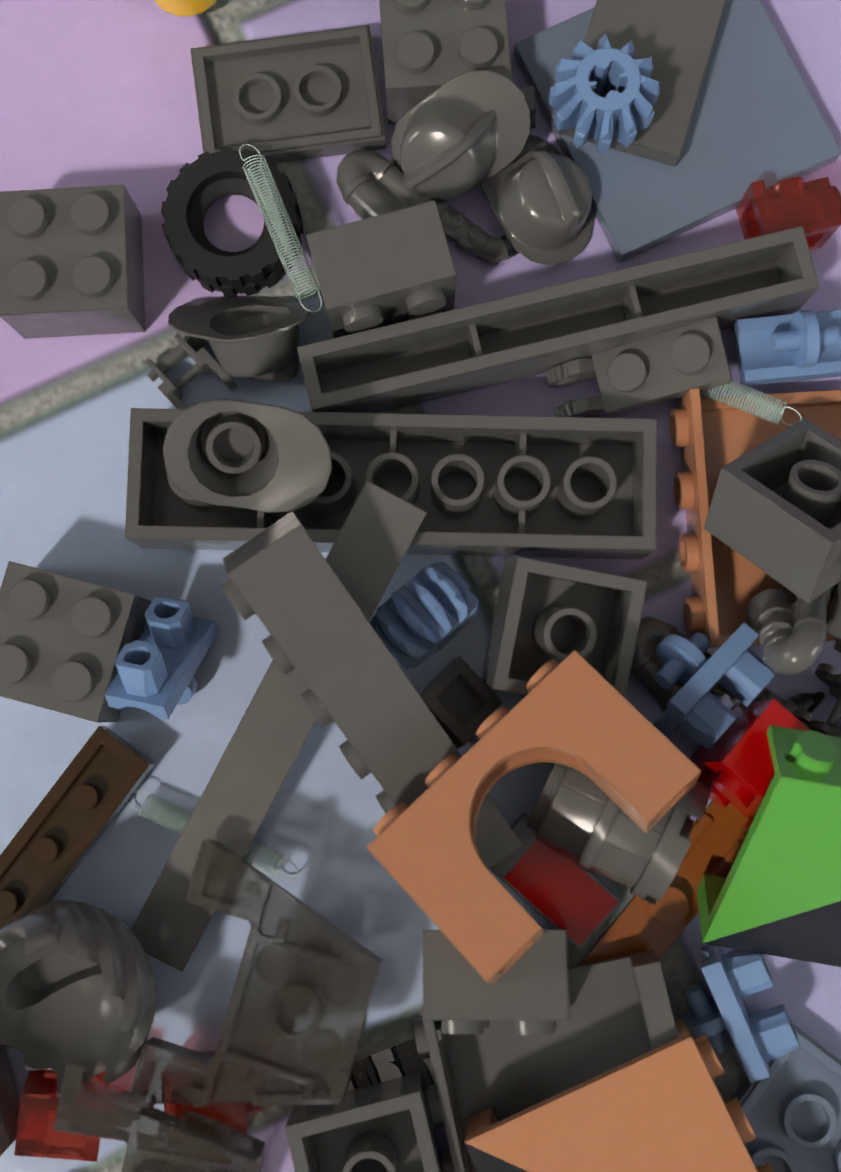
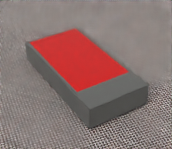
(556, 887)

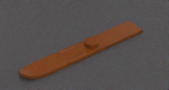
(656, 927)

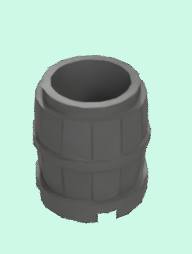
(600, 837)

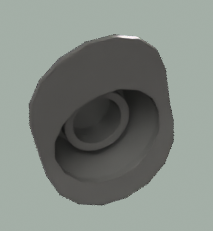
(461, 134)
(542, 203)
(246, 334)
(247, 455)

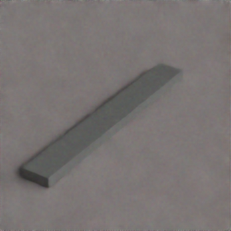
(270, 733)

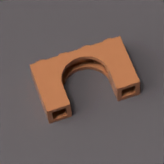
(564, 720)

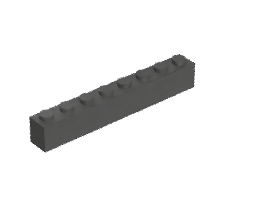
(556, 325)

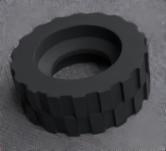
(184, 214)

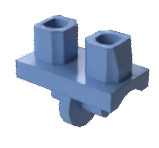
(788, 347)
(161, 664)
(694, 706)
(755, 1036)

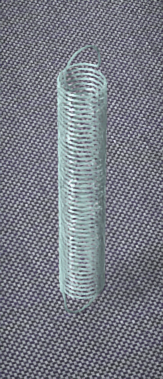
(279, 223)
(751, 396)
(186, 820)

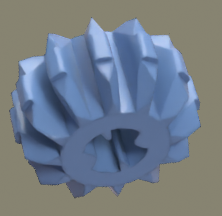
(607, 71)
(425, 614)

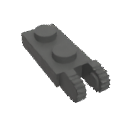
(647, 371)

